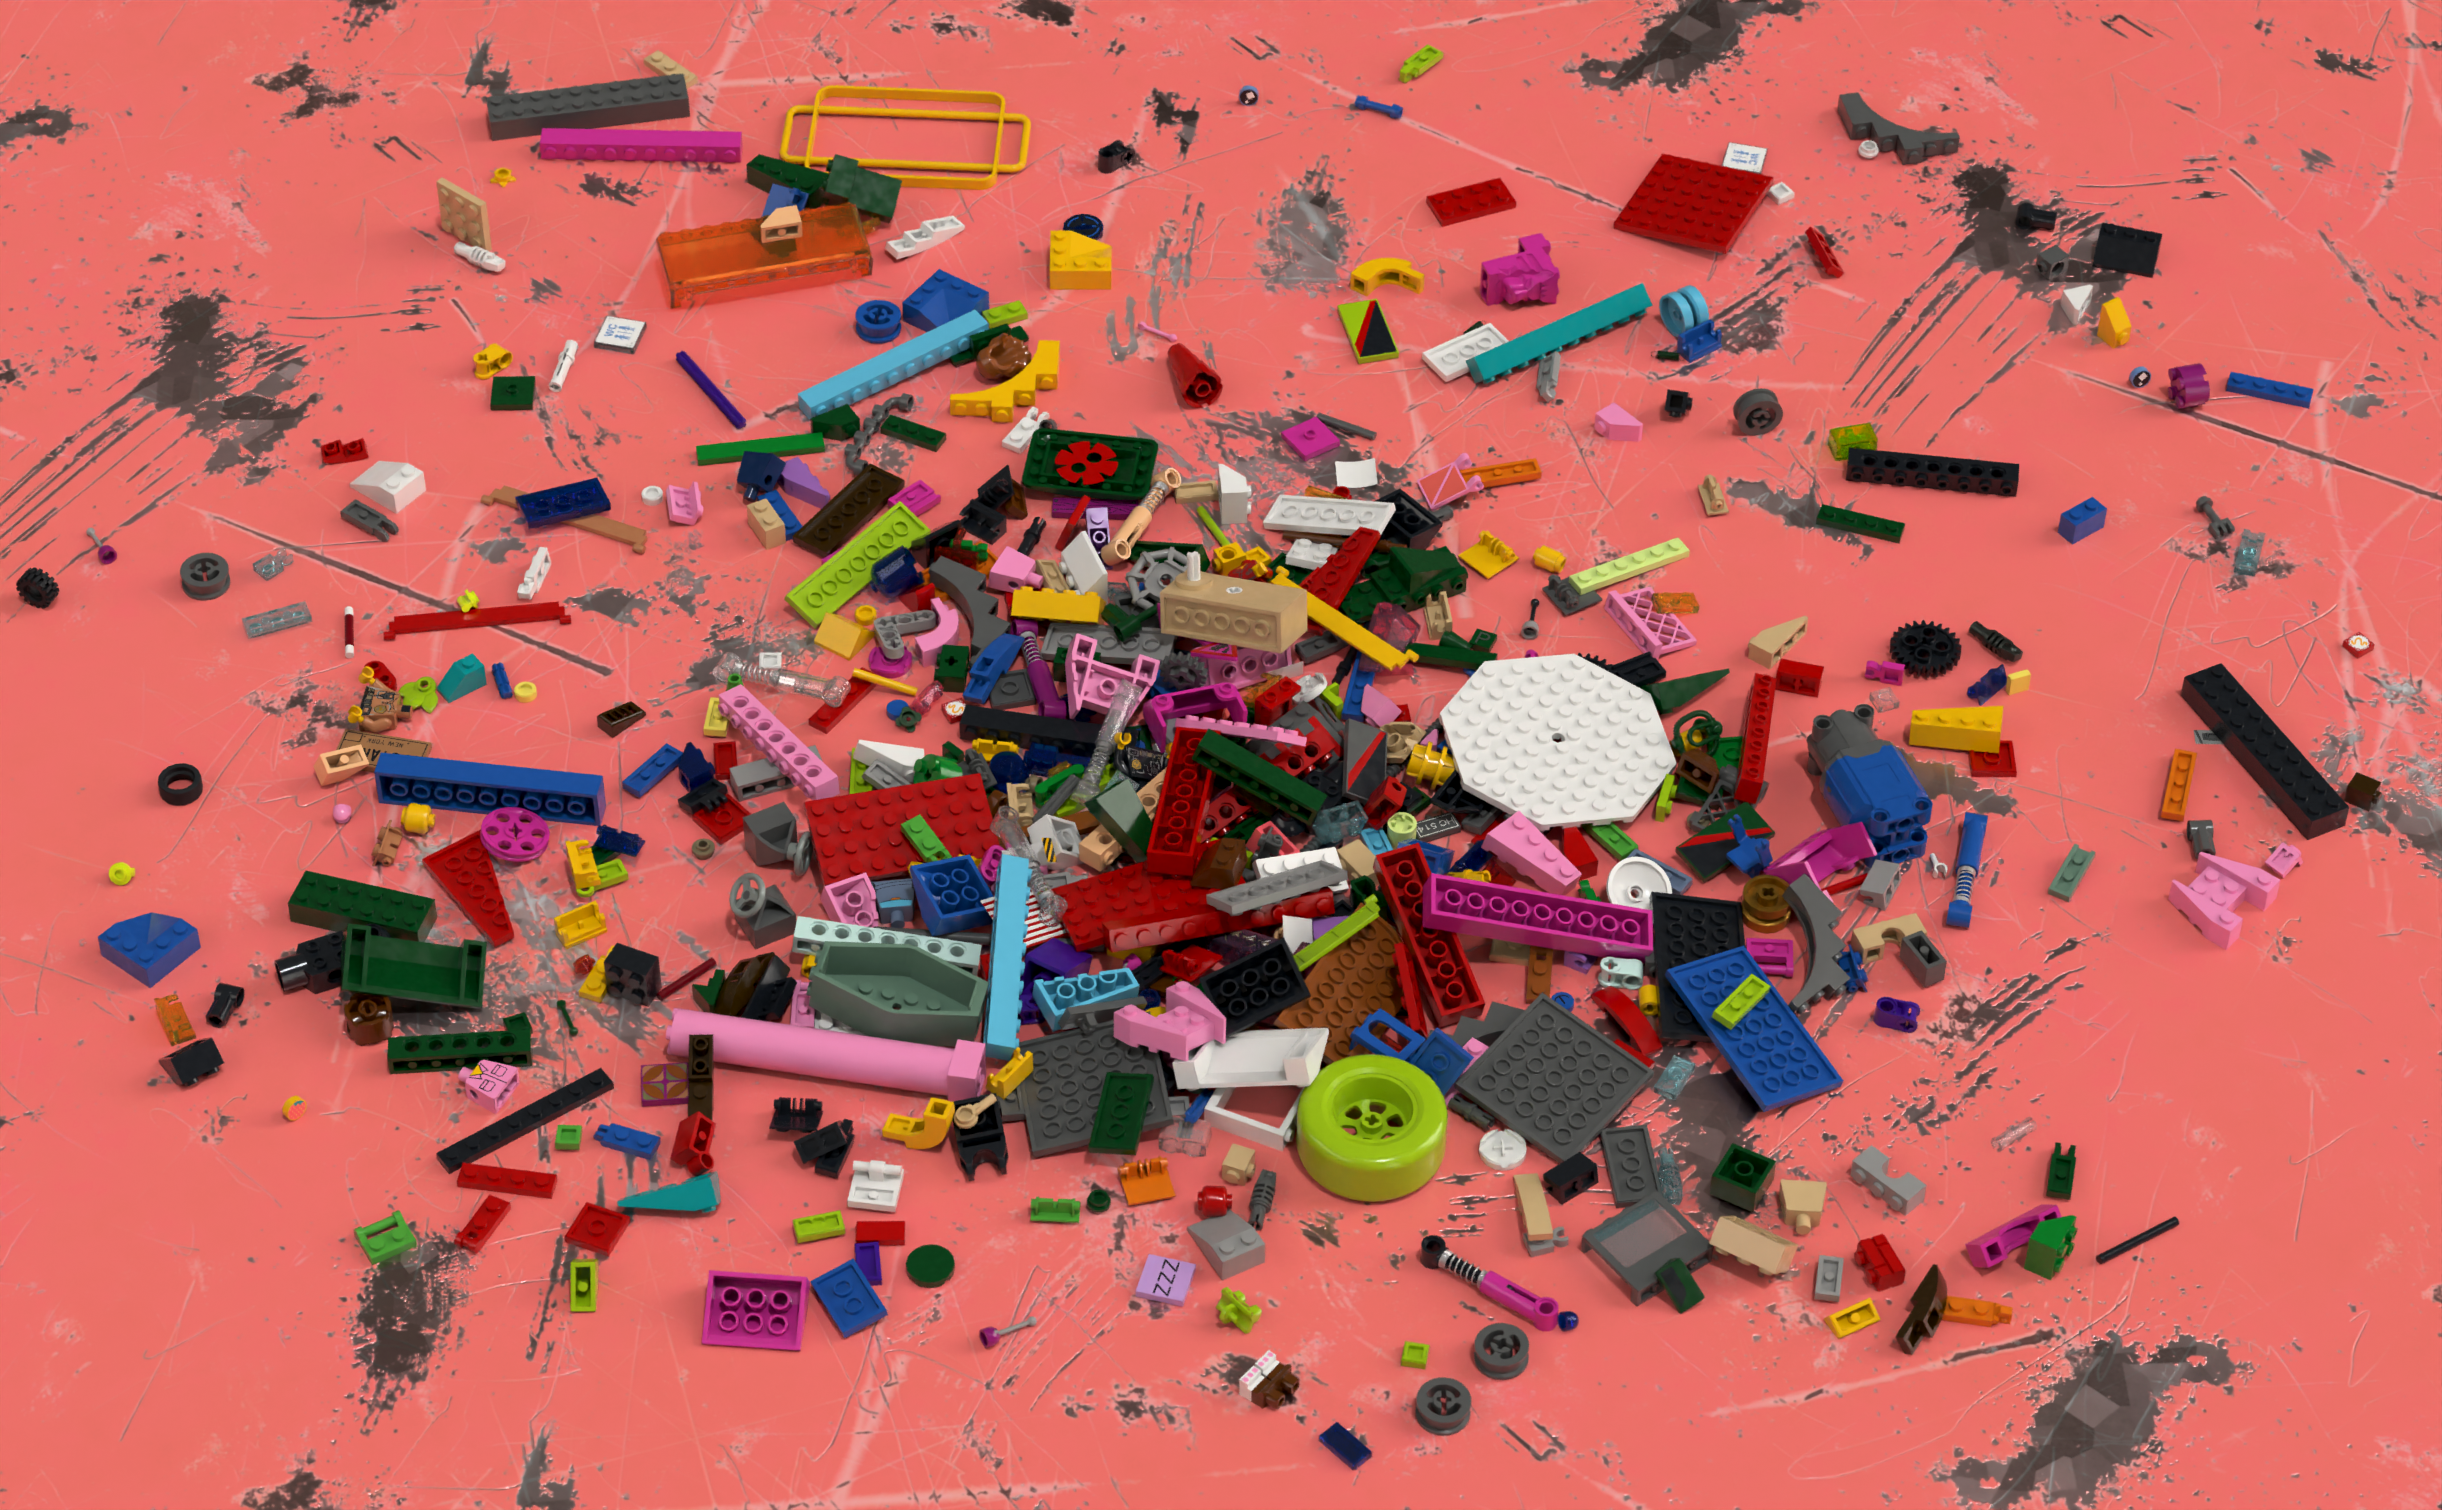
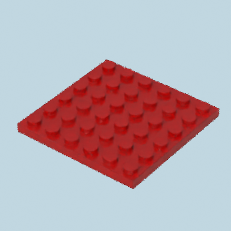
(1693, 203)

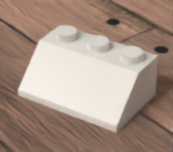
(1084, 568)

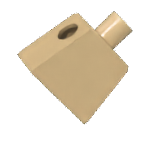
(1802, 1203)

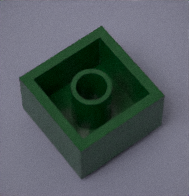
(1742, 1177)

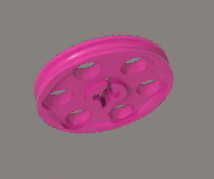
(506, 837)

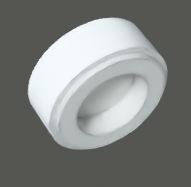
(652, 495)

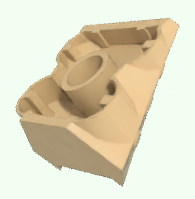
(1401, 740)

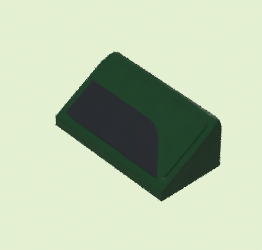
(1679, 1284)

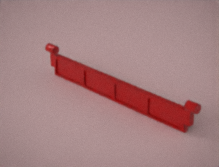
(476, 618)

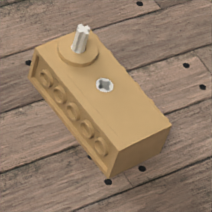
(1232, 610)

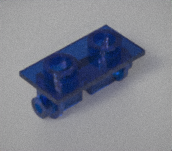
(1989, 685)
(622, 842)
(1473, 859)

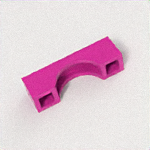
(1997, 1243)

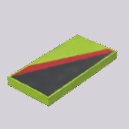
(1368, 331)

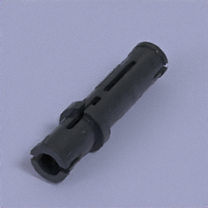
(1032, 536)

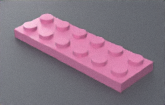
(1242, 730)

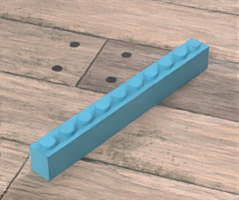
(892, 365)
(1006, 957)

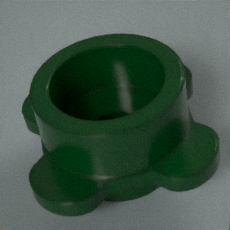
(909, 725)

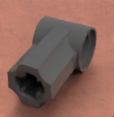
(2201, 835)

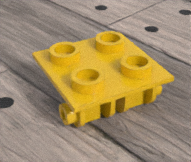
(1489, 555)

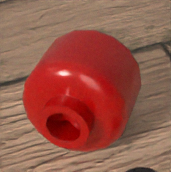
(1214, 1201)

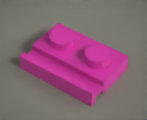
(916, 498)

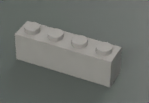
(760, 778)

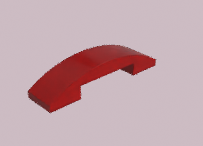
(1630, 1018)

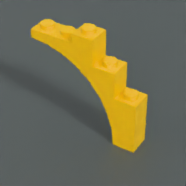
(1018, 391)

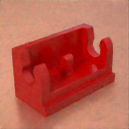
(1799, 677)

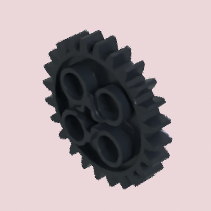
(1925, 648)

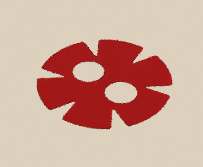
(1079, 455)

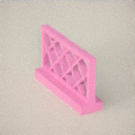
(1637, 628)

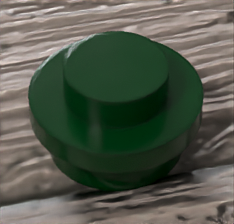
(1098, 1201)

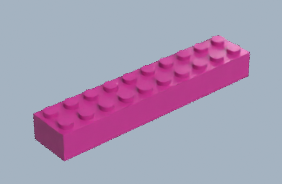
(1537, 918)

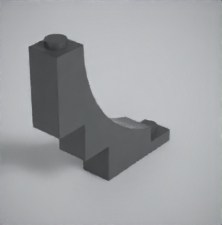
(968, 590)
(1487, 1031)

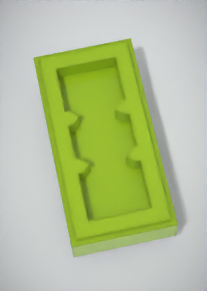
(819, 1226)

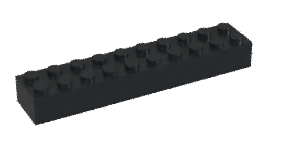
(2264, 751)

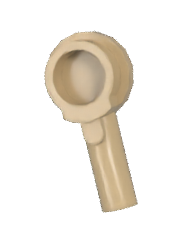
(967, 1115)

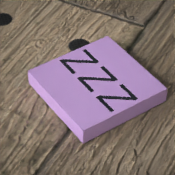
(1165, 1280)

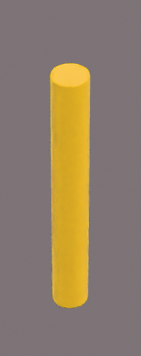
(884, 682)

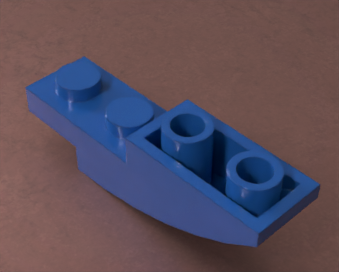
(990, 664)

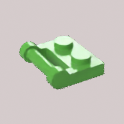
(388, 1243)

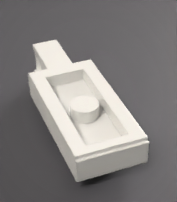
(536, 574)

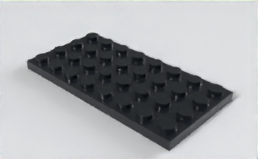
(1682, 933)

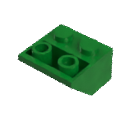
(2050, 1245)

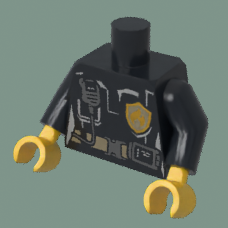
(1138, 763)

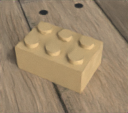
(1753, 1245)

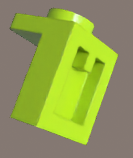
(1331, 697)

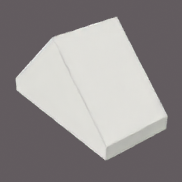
(2076, 301)

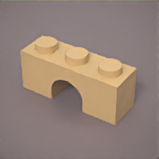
(1871, 939)

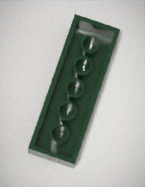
(335, 902)

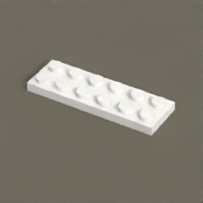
(1327, 515)

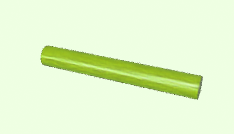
(1212, 526)

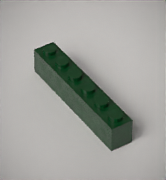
(1259, 777)

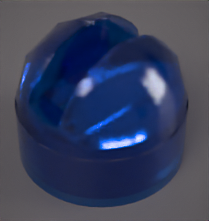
(1568, 1320)

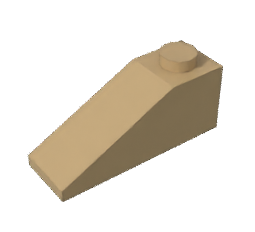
(1776, 641)

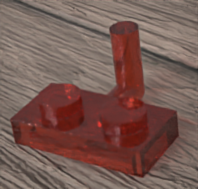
(956, 554)

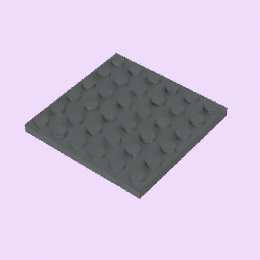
(1554, 1079)
(1068, 1083)

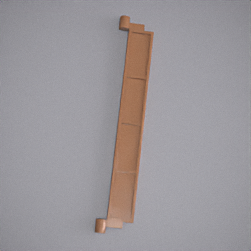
(592, 523)

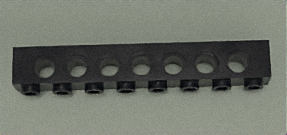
(1932, 472)

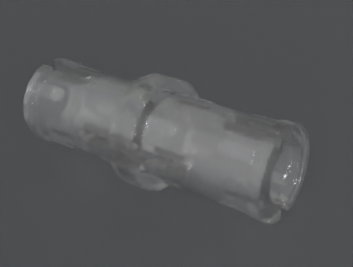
(2013, 1134)

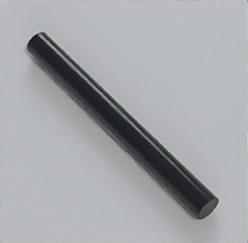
(2137, 1240)

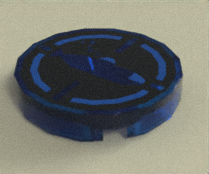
(1085, 225)

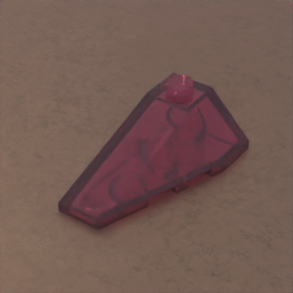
(1394, 627)

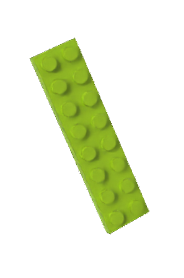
(850, 568)

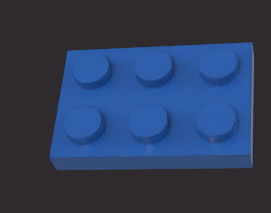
(1442, 1059)
(849, 1298)

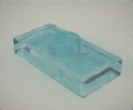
(1674, 1077)

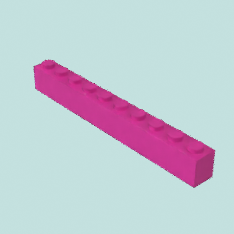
(641, 145)

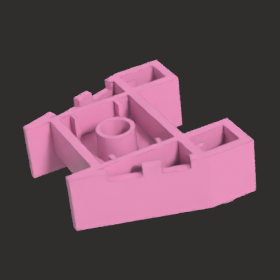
(1094, 683)
(2218, 892)
(1186, 1024)

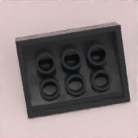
(1256, 986)

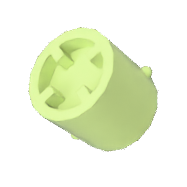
(1400, 828)

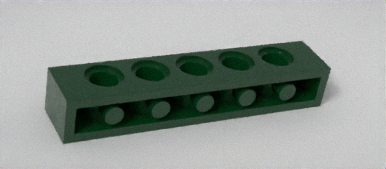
(459, 1050)

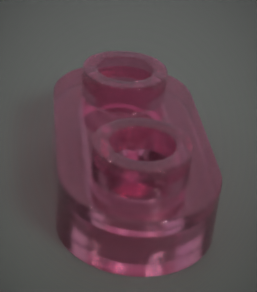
(926, 697)

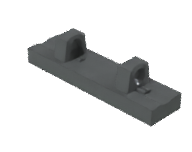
(1090, 1015)

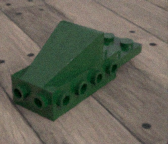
(1406, 582)

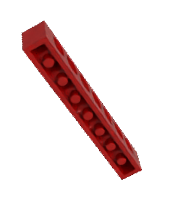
(1755, 738)
(1316, 743)

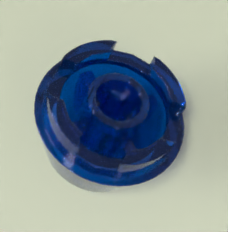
(1008, 768)

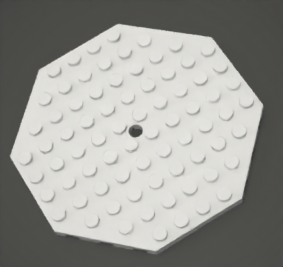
(1505, 749)

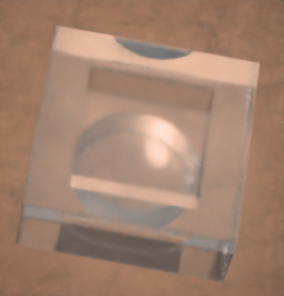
(1884, 700)

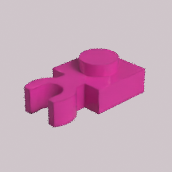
(1888, 672)

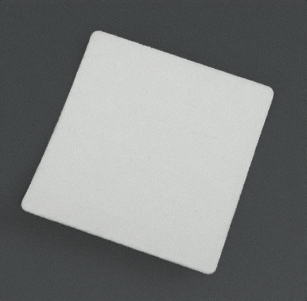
(1356, 473)

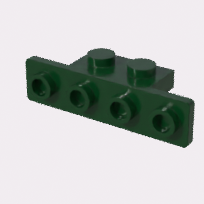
(982, 339)

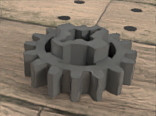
(1183, 671)

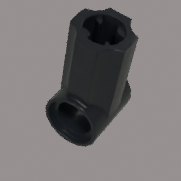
(2029, 216)
(225, 1000)

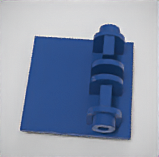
(784, 197)

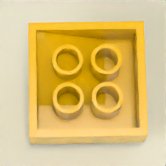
(1079, 262)

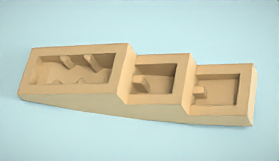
(1533, 1207)

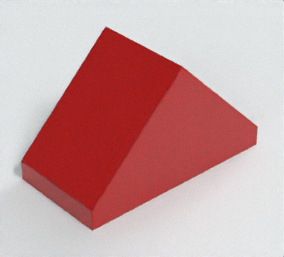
(919, 597)

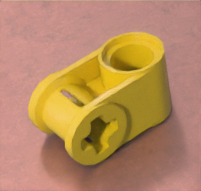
(491, 361)

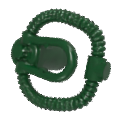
(1708, 727)

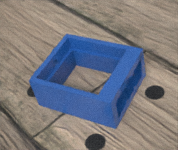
(1437, 857)

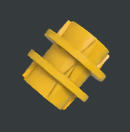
(1430, 765)

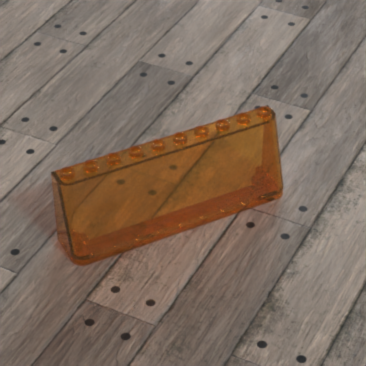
(735, 256)

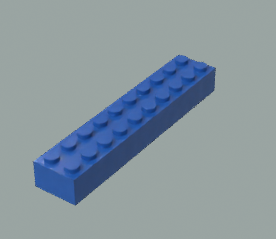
(488, 787)

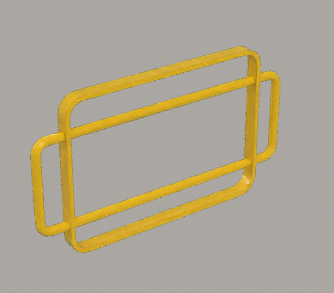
(914, 94)

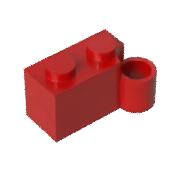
(694, 1143)

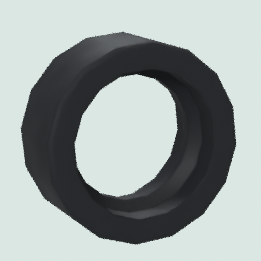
(178, 772)

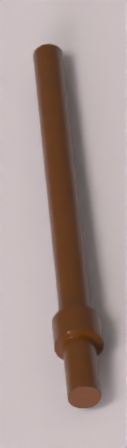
(1383, 546)

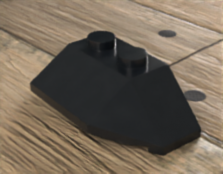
(1455, 799)

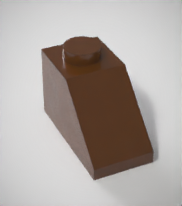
(1699, 769)

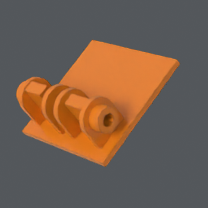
(1146, 1181)

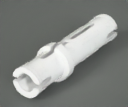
(565, 360)

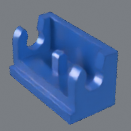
(1699, 341)

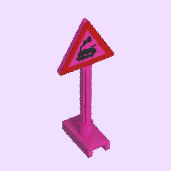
(1210, 649)

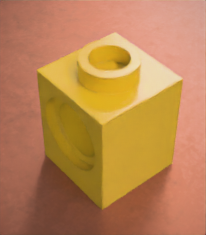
(1227, 558)

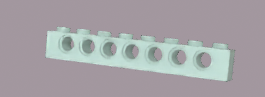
(812, 934)

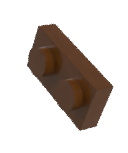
(1017, 503)

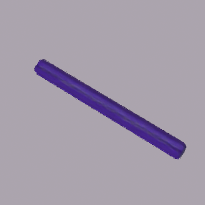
(711, 390)

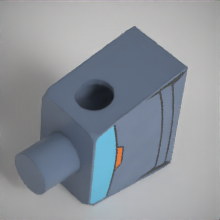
(895, 901)

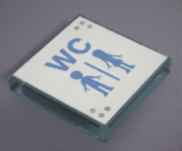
(1745, 157)
(620, 334)

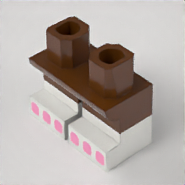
(1265, 1381)

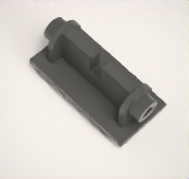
(1268, 844)

